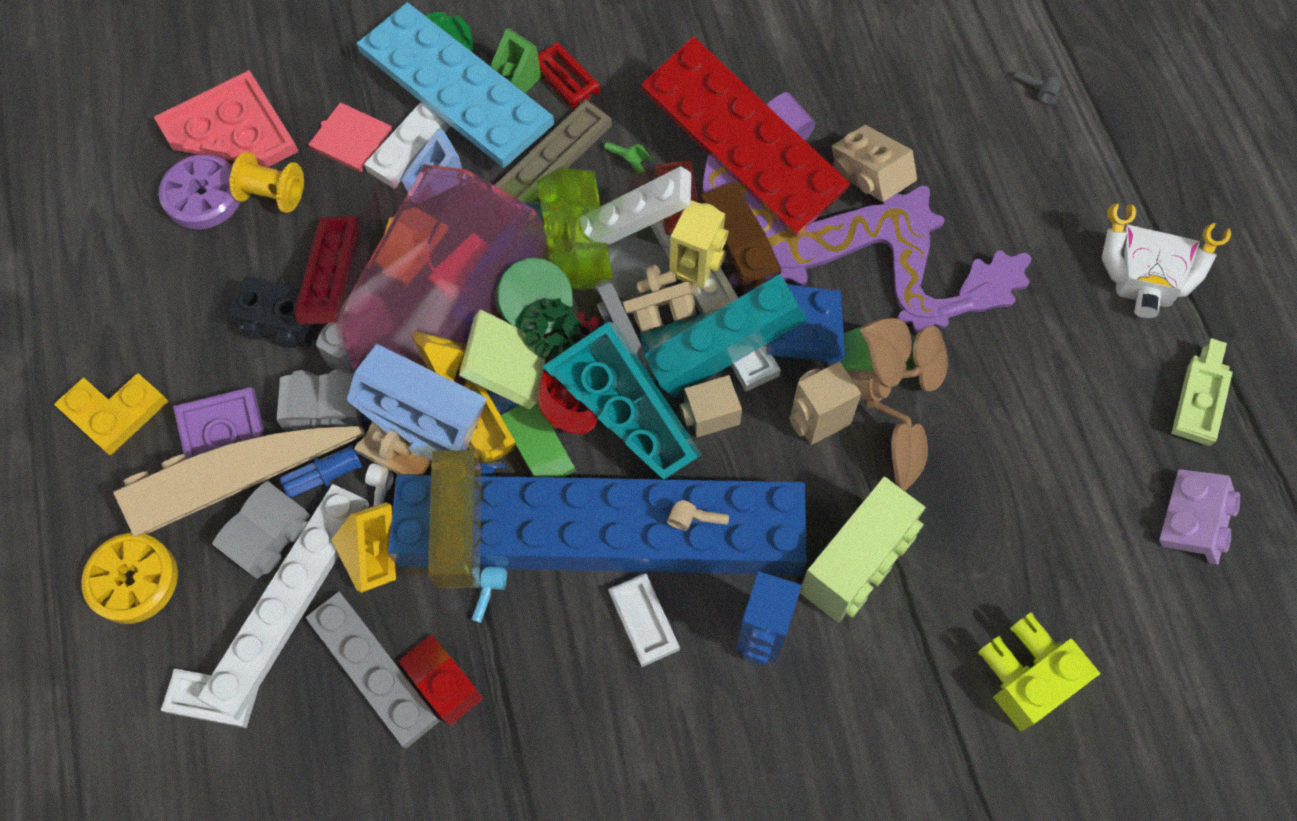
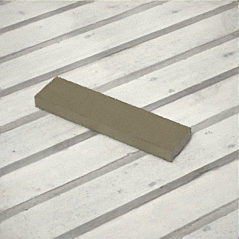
(556, 150)

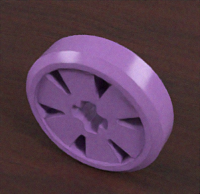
(187, 206)

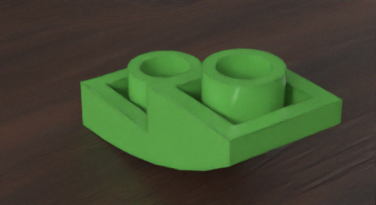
(537, 443)

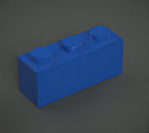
(767, 618)

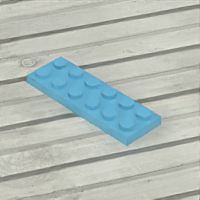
(456, 84)

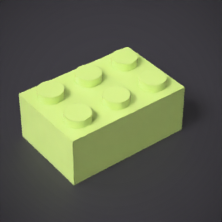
(863, 551)

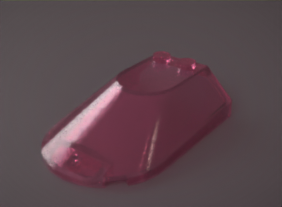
(439, 264)

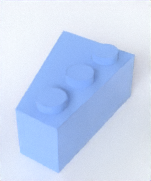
(415, 402)

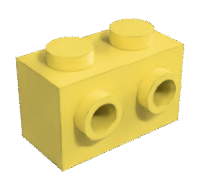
(698, 243)

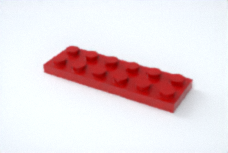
(745, 136)

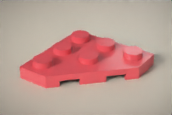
(227, 123)

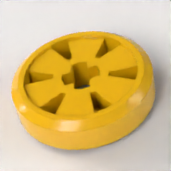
(105, 578)

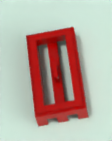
(557, 85)

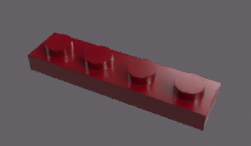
(327, 270)

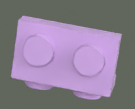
(1200, 514)

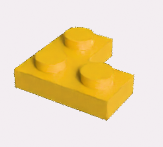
(111, 420)

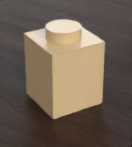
(711, 406)

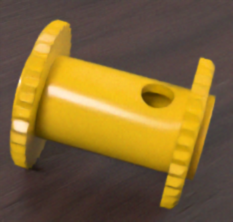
(251, 178)

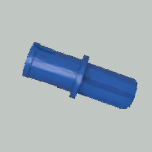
(320, 472)

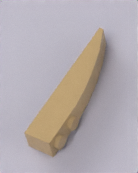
(220, 473)

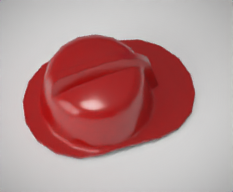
(562, 408)

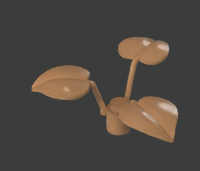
(889, 350)

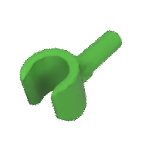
(633, 155)

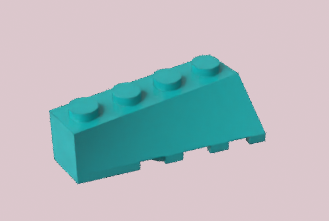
(709, 342)
(623, 396)

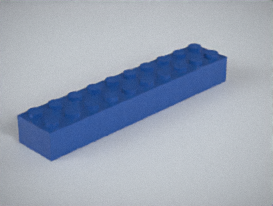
(617, 525)

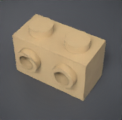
(874, 162)
(824, 403)

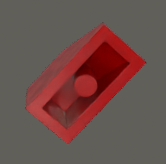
(440, 680)

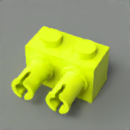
(1035, 692)

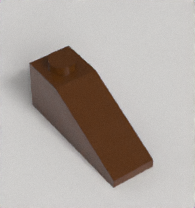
(746, 244)

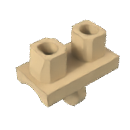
(646, 307)
(391, 452)

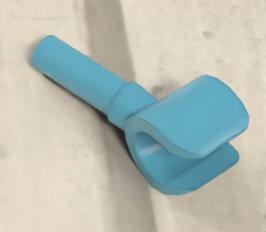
(491, 578)

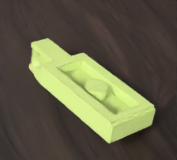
(1203, 395)

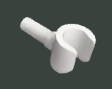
(381, 479)

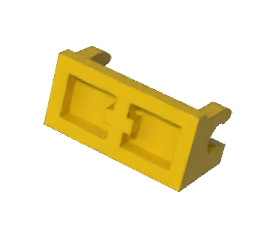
(491, 436)

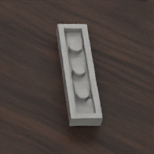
(372, 670)

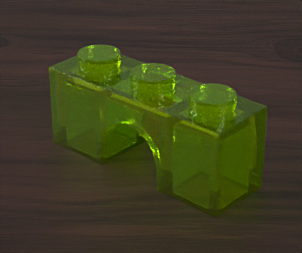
(564, 199)

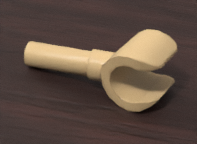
(684, 512)

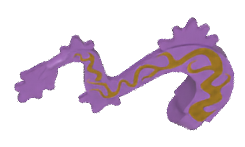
(900, 223)

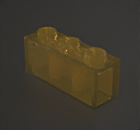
(455, 519)

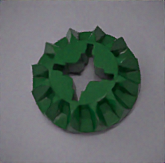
(534, 327)

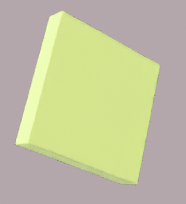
(502, 360)

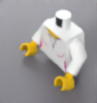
(1155, 264)

